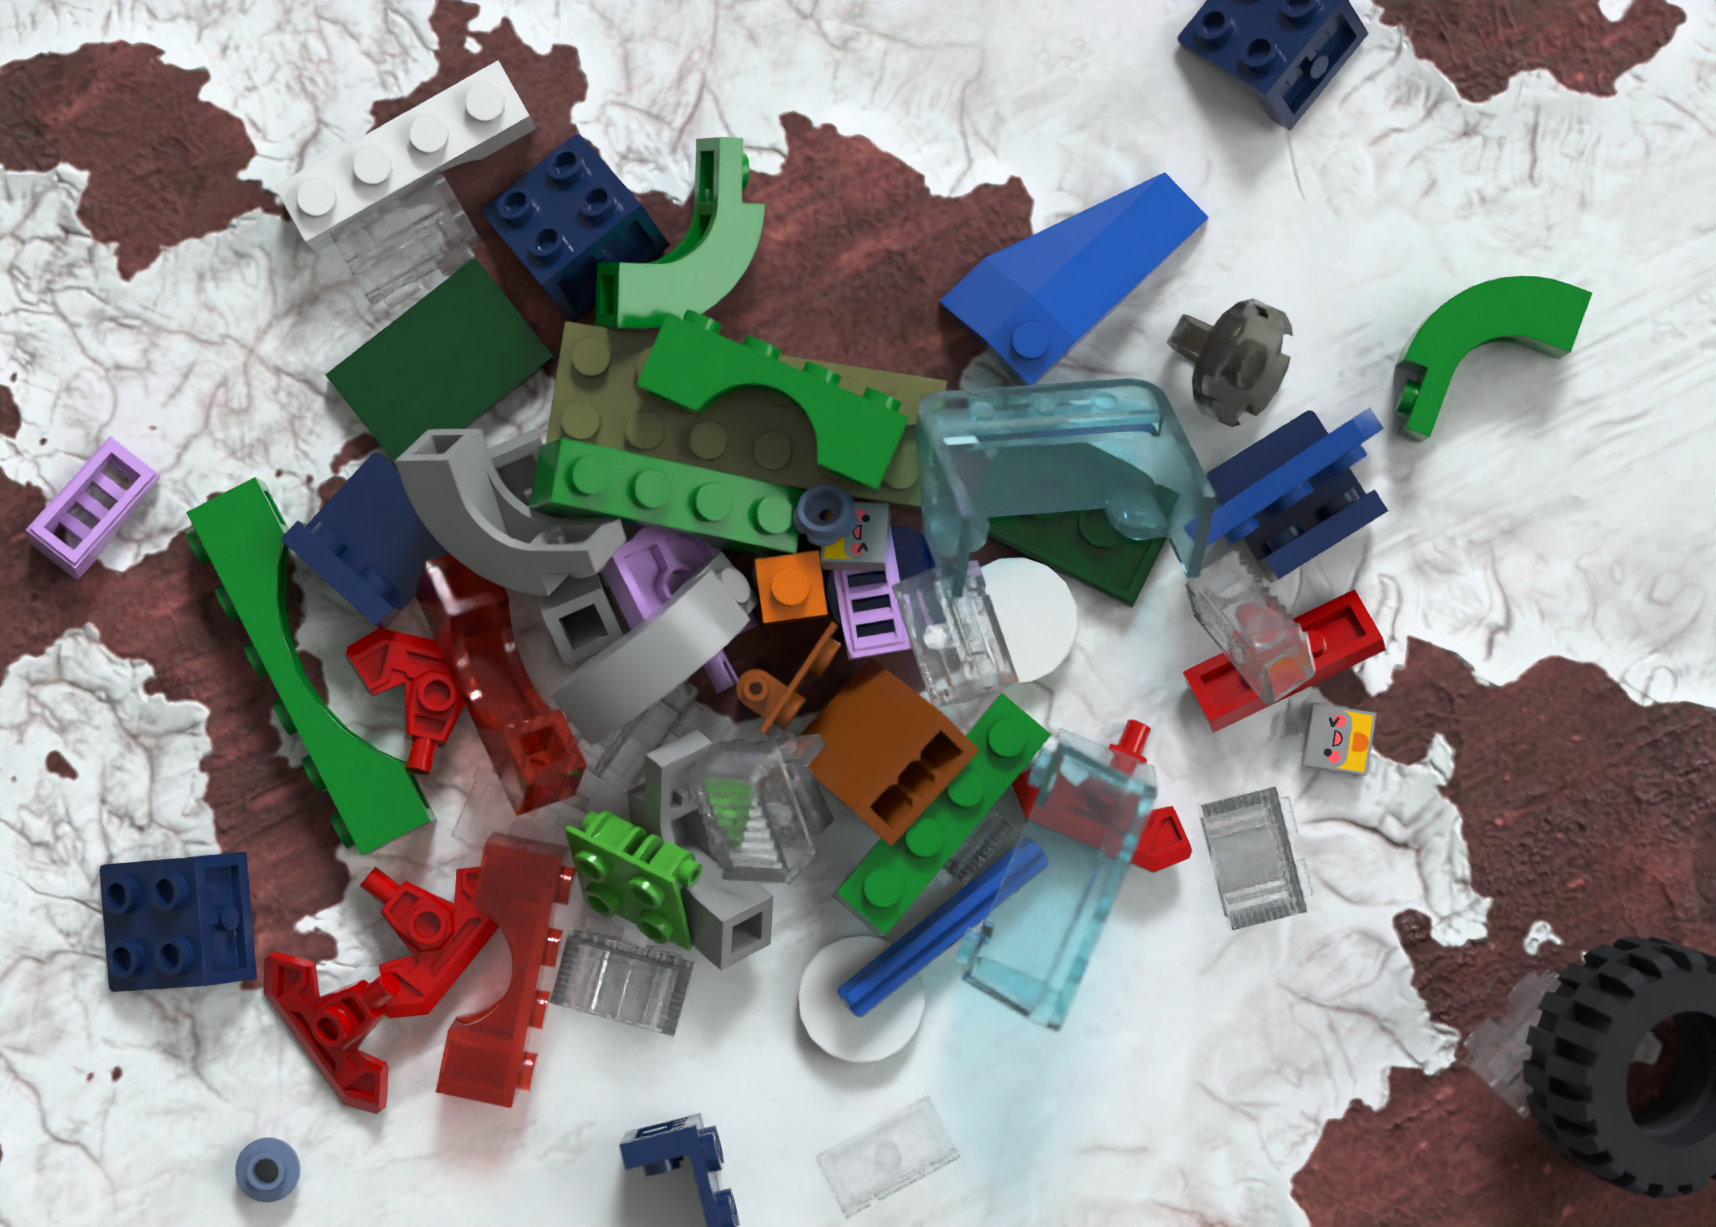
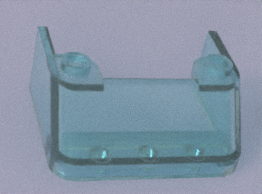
(1058, 452)
(1060, 878)

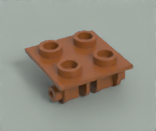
(776, 700)

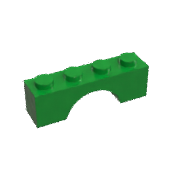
(698, 367)
(648, 491)
(895, 875)

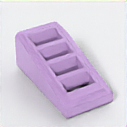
(110, 521)
(876, 644)

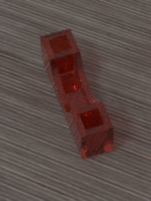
(520, 732)
(520, 891)

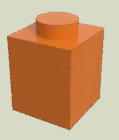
(791, 588)

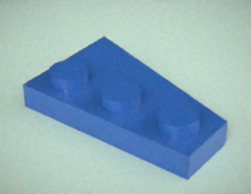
(1289, 481)

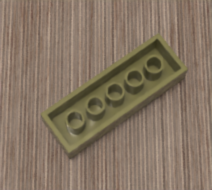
(739, 435)

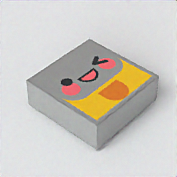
(866, 546)
(1338, 739)

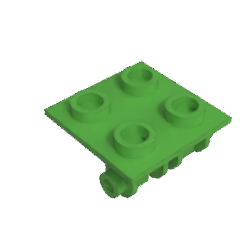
(633, 875)

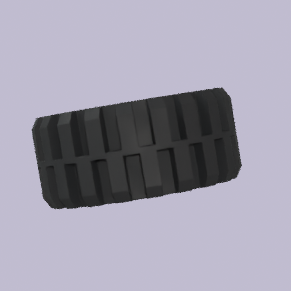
(1584, 1060)

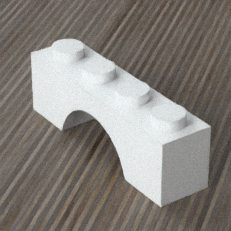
(434, 136)

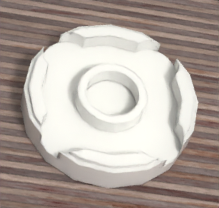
(1033, 613)
(834, 1027)

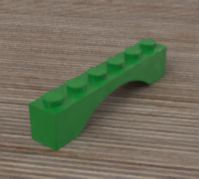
(370, 788)

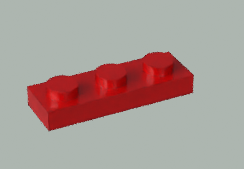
(1339, 638)

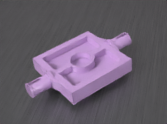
(650, 571)

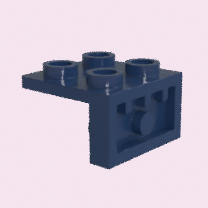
(1276, 47)
(568, 220)
(1311, 524)
(368, 542)
(178, 922)
(661, 1149)

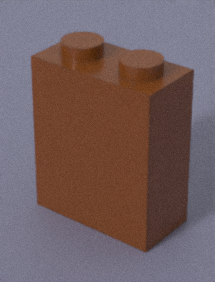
(886, 751)

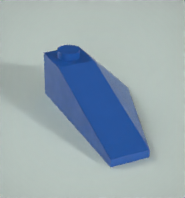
(1059, 284)

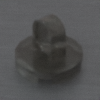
(1235, 359)

